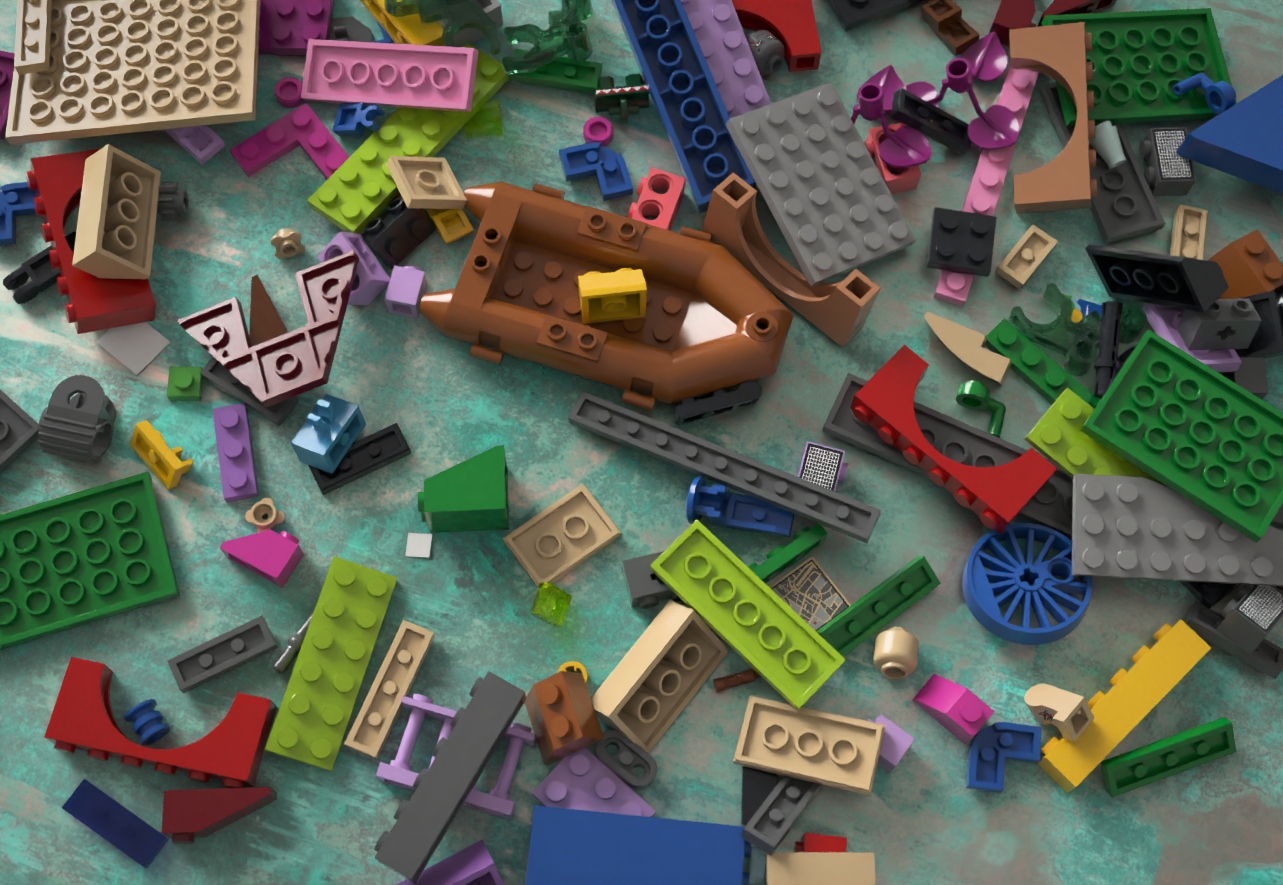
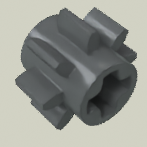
(172, 201)

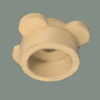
(287, 243)
(263, 507)

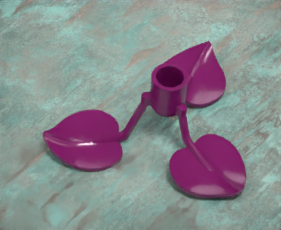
(987, 62)
(874, 98)

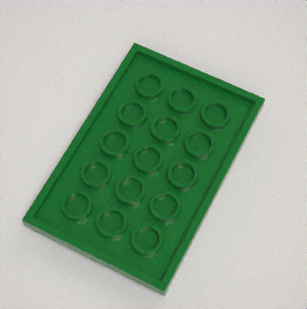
(1141, 59)
(1195, 434)
(82, 560)

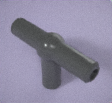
(292, 649)

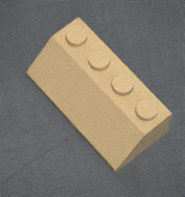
(116, 216)
(659, 675)

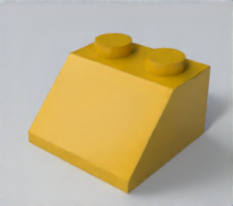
(612, 295)

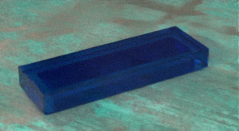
(115, 823)

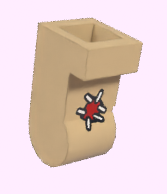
(1059, 708)

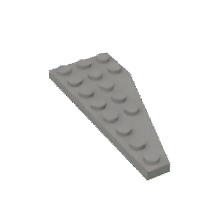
(1156, 534)

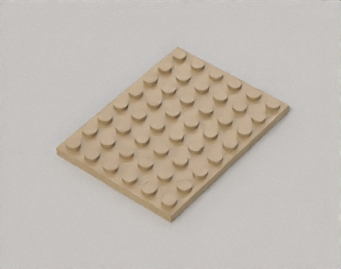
(139, 69)

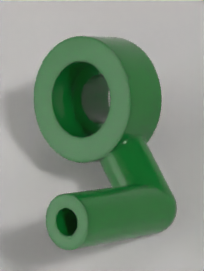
(977, 397)

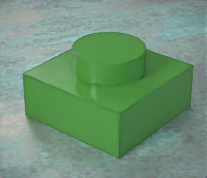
(185, 384)

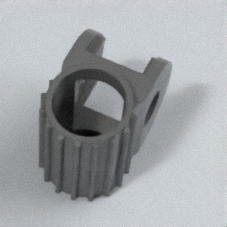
(80, 425)

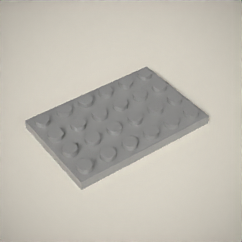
(820, 183)

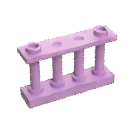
(399, 773)

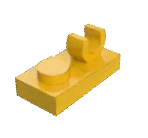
(158, 456)

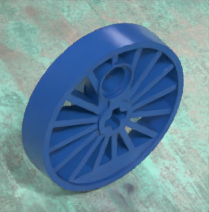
(1024, 585)

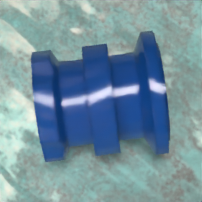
(147, 722)

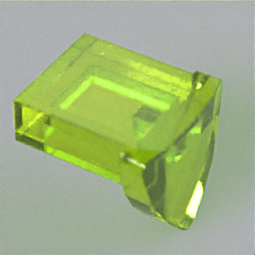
(485, 121)

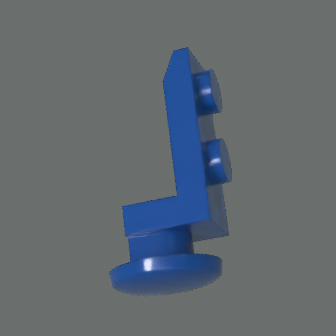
(735, 510)

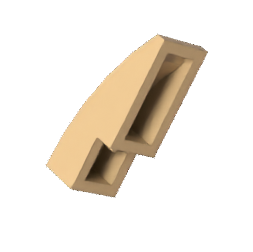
(969, 348)

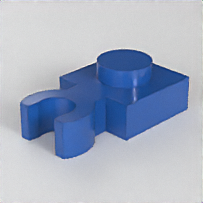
(354, 117)

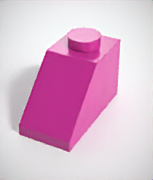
(266, 554)
(953, 707)

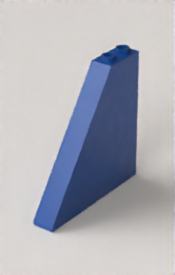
(1244, 139)
(632, 850)

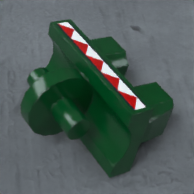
(621, 99)

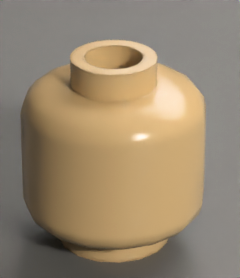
(896, 653)

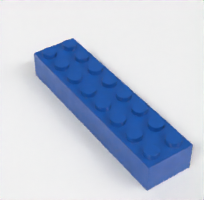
(683, 94)

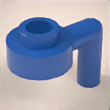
(1218, 95)

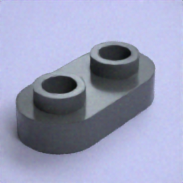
(628, 757)

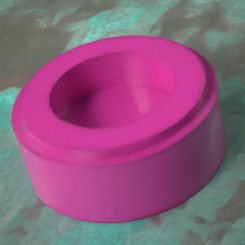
(288, 92)
(598, 130)

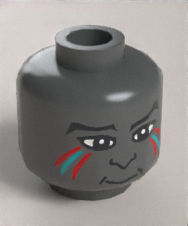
(766, 50)

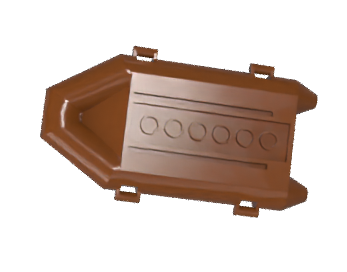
(519, 294)

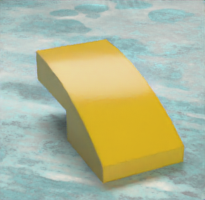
(450, 223)

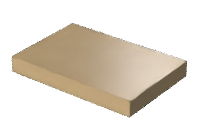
(562, 536)
(820, 868)

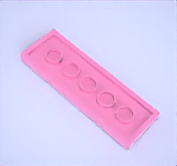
(390, 74)

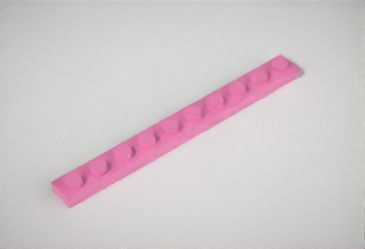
(989, 177)

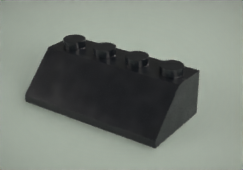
(1158, 277)

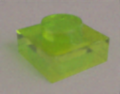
(550, 604)

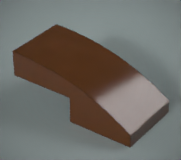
(946, 22)

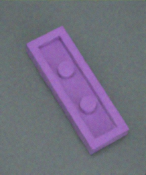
(235, 452)

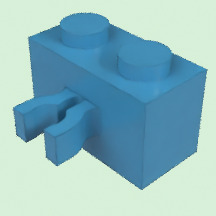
(328, 433)

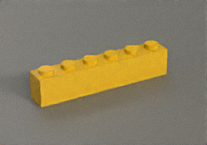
(1125, 703)

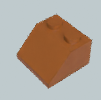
(1249, 267)
(562, 715)

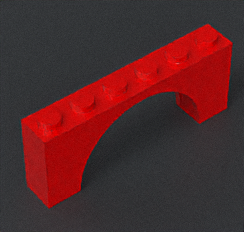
(790, 23)
(92, 301)
(991, 492)
(227, 753)

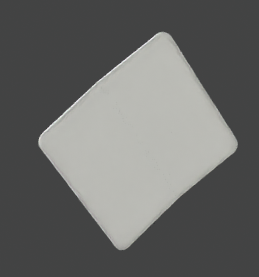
(418, 545)

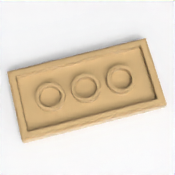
(809, 745)

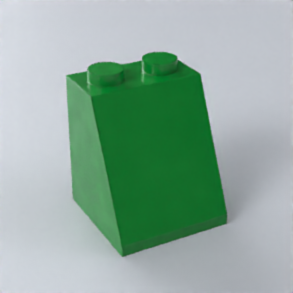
(468, 495)

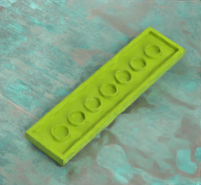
(363, 181)

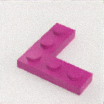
(293, 130)

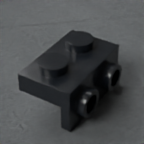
(397, 232)

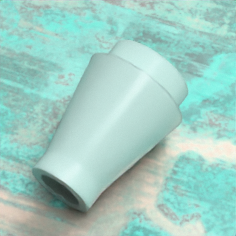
(1108, 144)

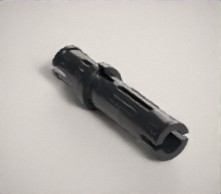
(1109, 338)

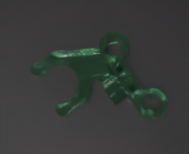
(460, 13)
(563, 37)
(1075, 338)

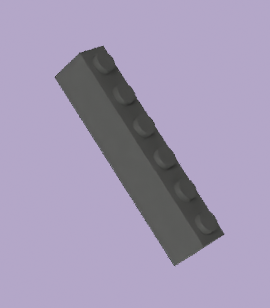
(450, 778)

